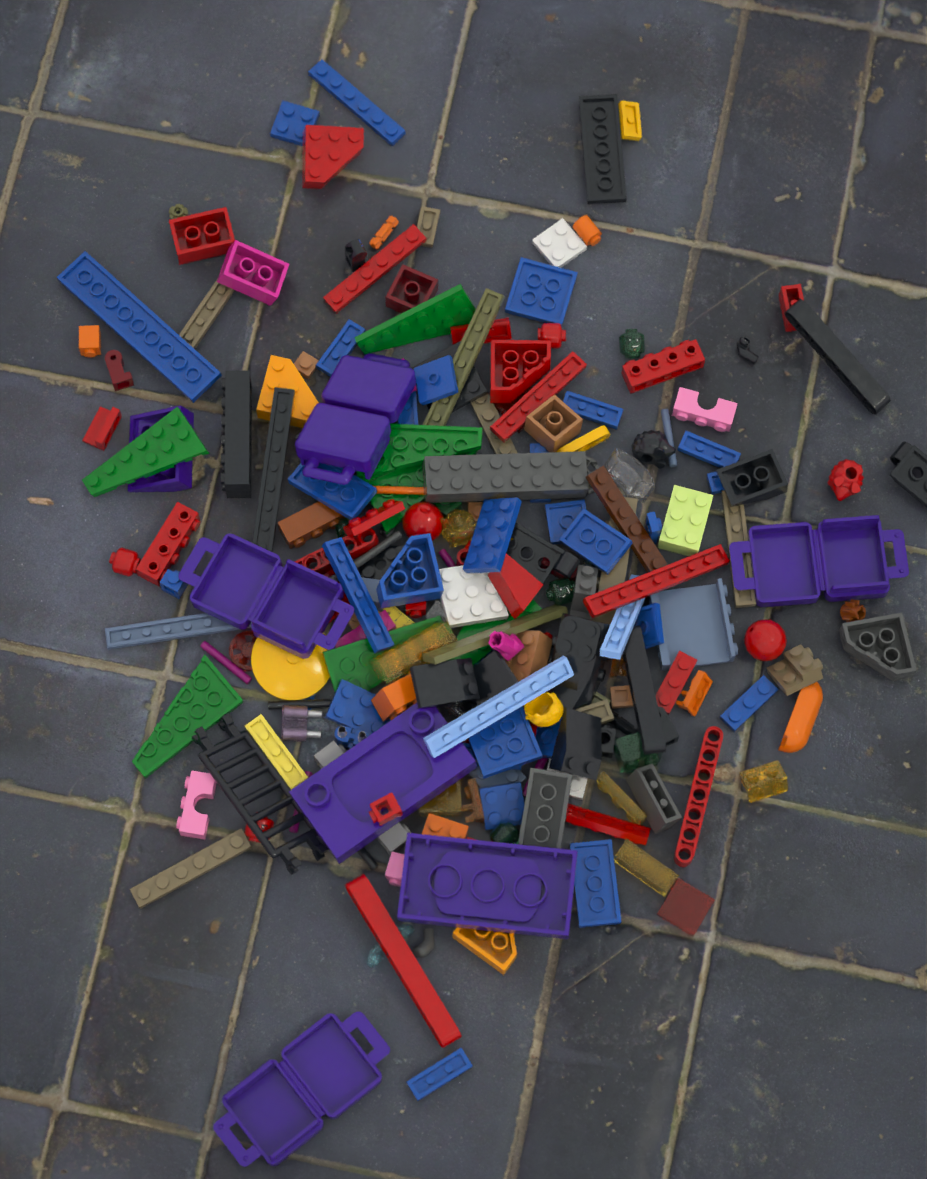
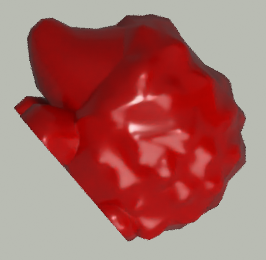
(846, 479)

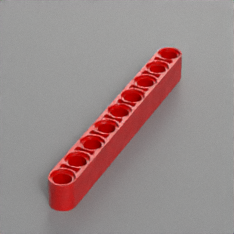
(403, 961)

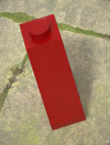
(515, 586)

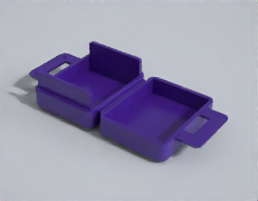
(355, 416)
(838, 557)
(250, 585)
(285, 1100)

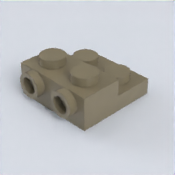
(796, 670)

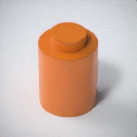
(587, 230)

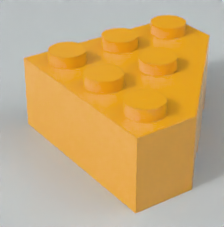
(283, 374)
(493, 947)

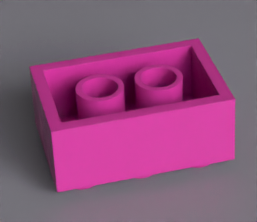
(253, 272)

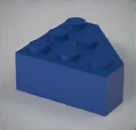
(412, 575)

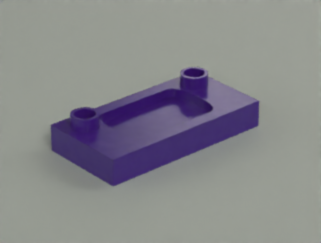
(383, 763)
(487, 885)

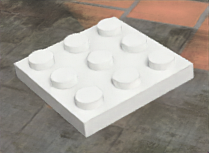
(470, 598)

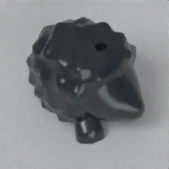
(651, 448)

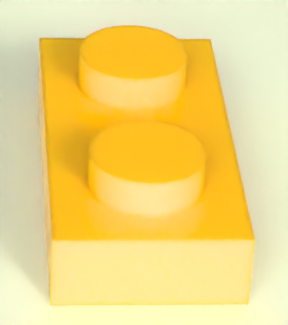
(630, 120)

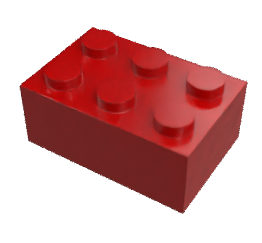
(202, 235)

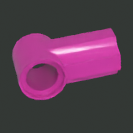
(506, 645)

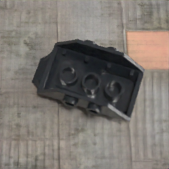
(581, 643)

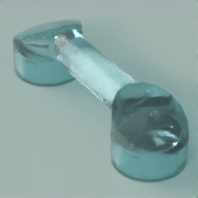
(375, 957)

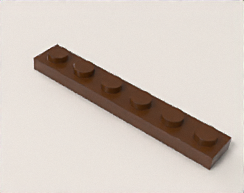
(625, 519)

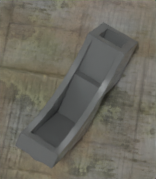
(584, 586)

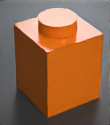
(90, 340)

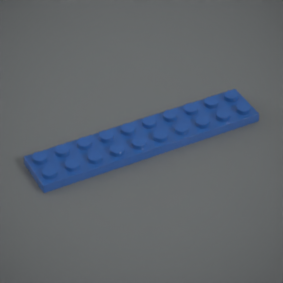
(139, 326)

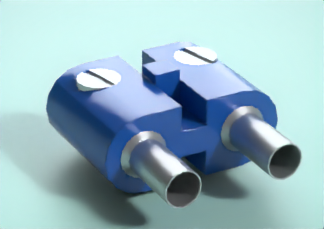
(349, 737)

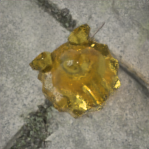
(458, 528)

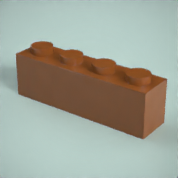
(308, 524)

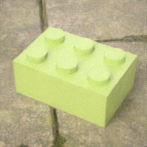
(685, 521)

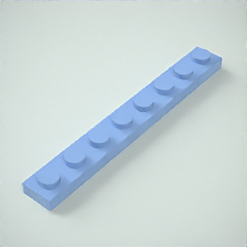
(498, 706)

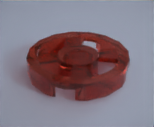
(239, 643)

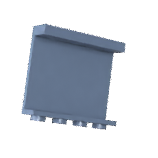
(696, 624)

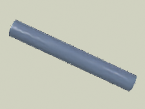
(669, 436)

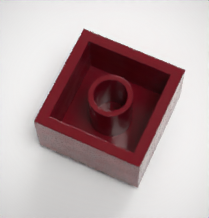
(410, 289)

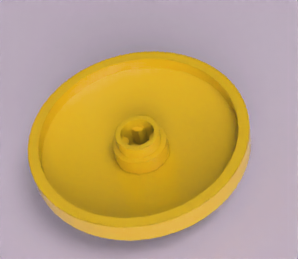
(286, 674)

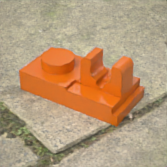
(694, 697)

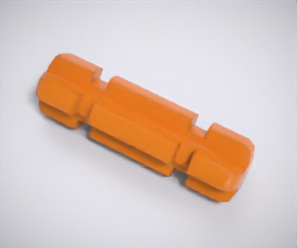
(383, 233)

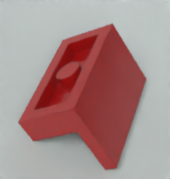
(102, 427)

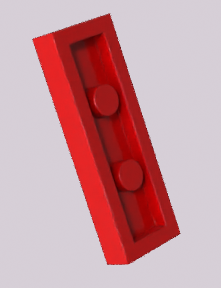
(499, 331)
(373, 517)
(675, 681)

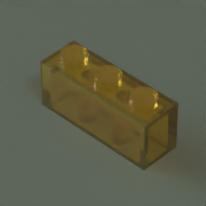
(646, 868)

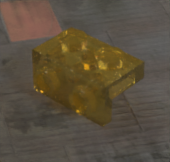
(764, 781)

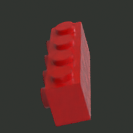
(663, 365)
(168, 543)

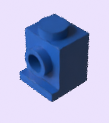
(172, 584)

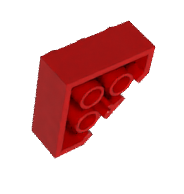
(328, 152)
(516, 367)

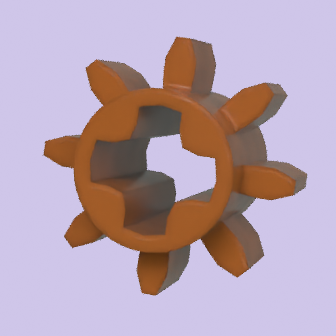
(852, 611)

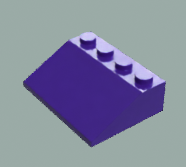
(172, 479)

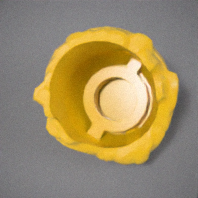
(544, 710)

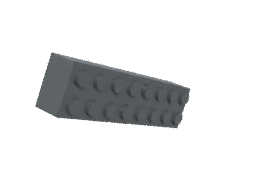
(505, 476)

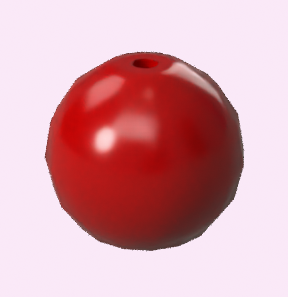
(422, 519)
(765, 640)

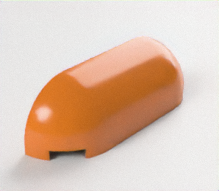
(802, 718)

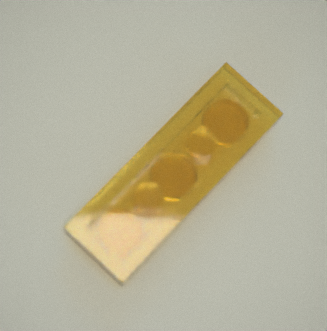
(621, 799)

